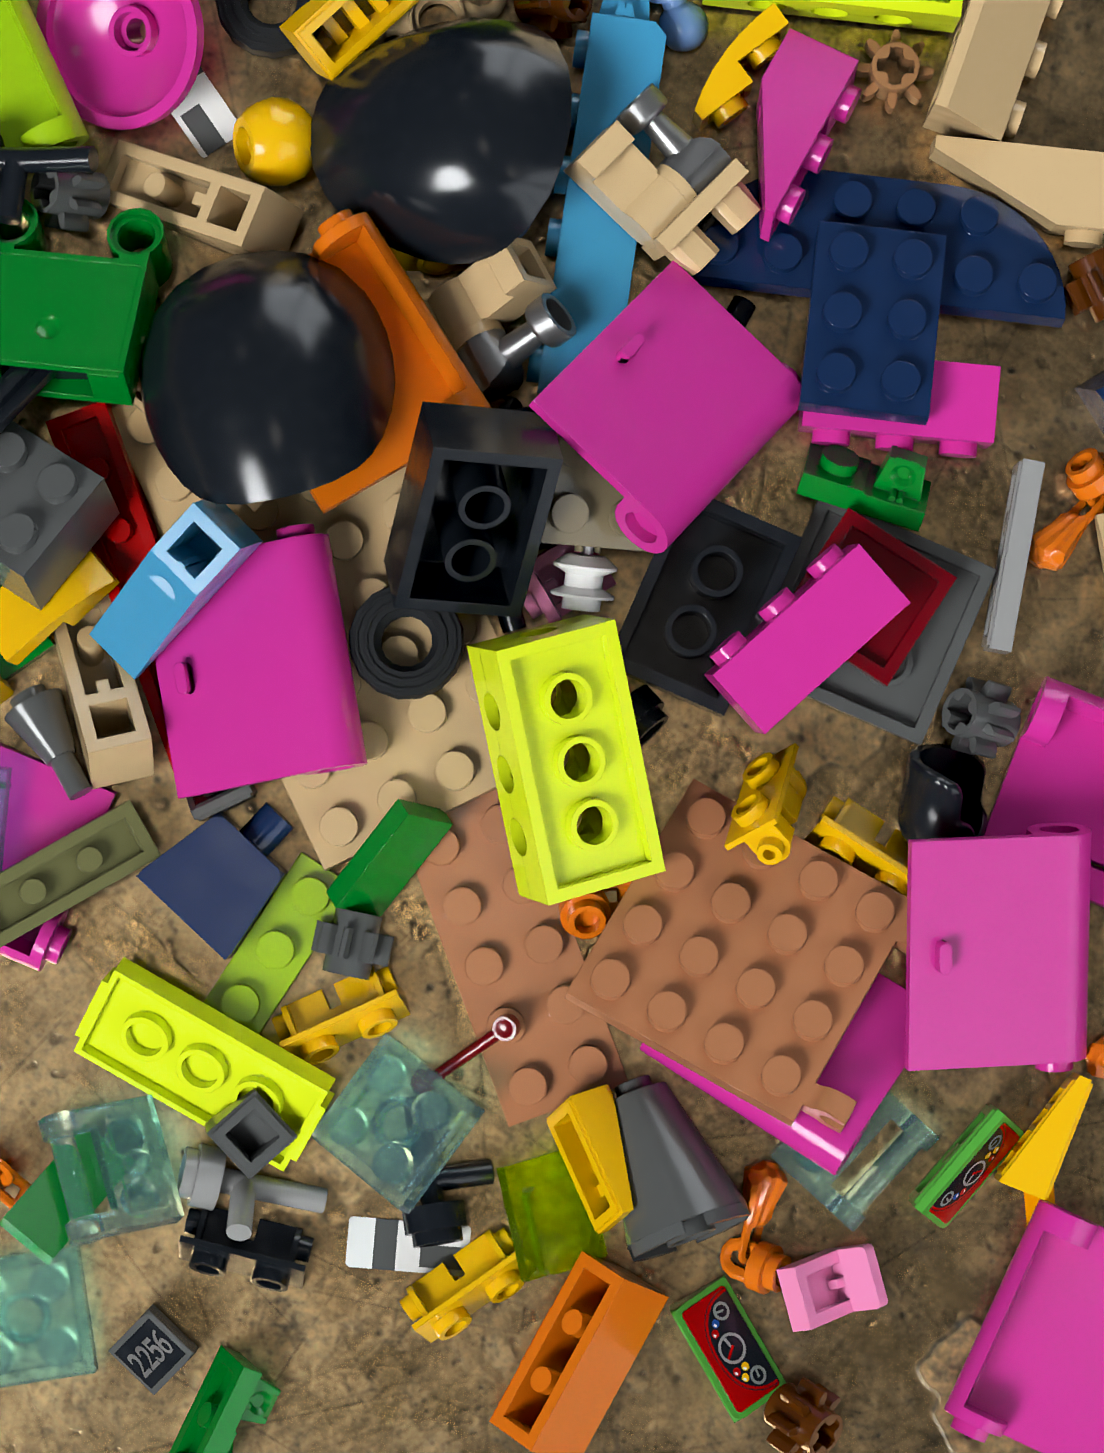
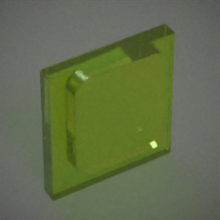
(546, 1216)

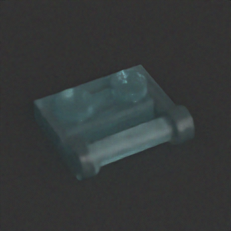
(131, 1165)
(876, 1178)

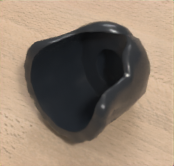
(942, 794)

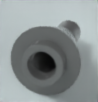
(43, 724)

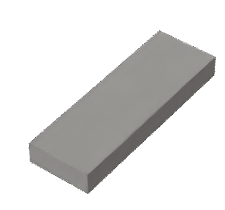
(1012, 556)

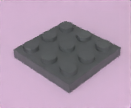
(918, 685)

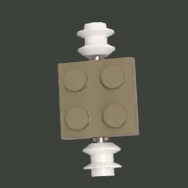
(585, 518)

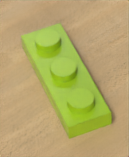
(275, 946)

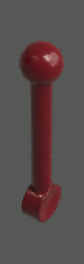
(504, 1029)

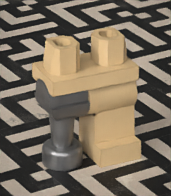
(669, 200)
(486, 301)

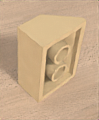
(986, 67)

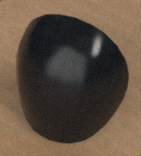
(447, 136)
(266, 377)

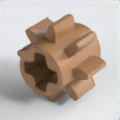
(907, 62)

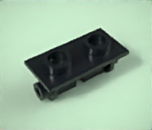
(267, 1259)

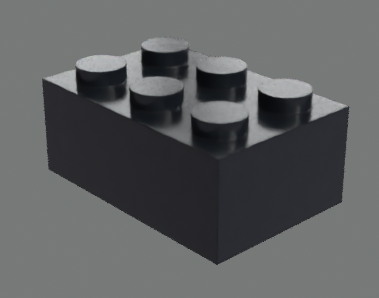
(472, 510)
(701, 595)

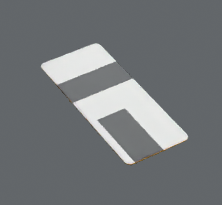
(205, 117)
(383, 1246)

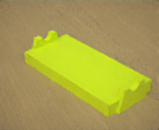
(196, 1055)

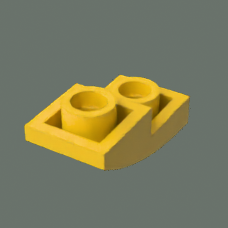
(729, 83)
(26, 627)

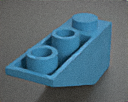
(174, 584)

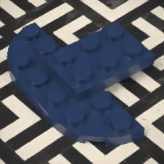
(878, 273)

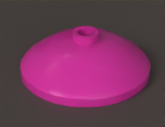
(109, 66)

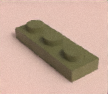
(72, 870)

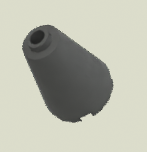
(672, 1174)

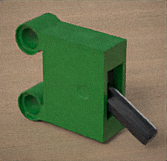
(73, 319)

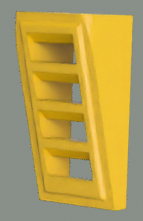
(345, 46)
(1042, 1148)
(592, 1150)

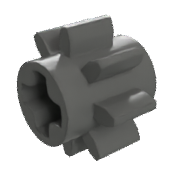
(70, 198)
(981, 717)
(352, 943)

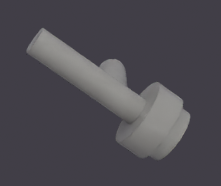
(205, 1176)

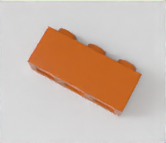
(578, 1357)

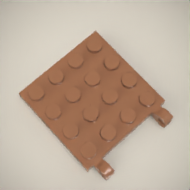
(744, 961)

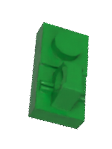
(885, 492)
(227, 1395)

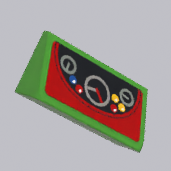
(965, 1166)
(728, 1347)

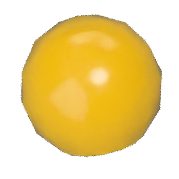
(273, 141)

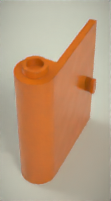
(422, 354)

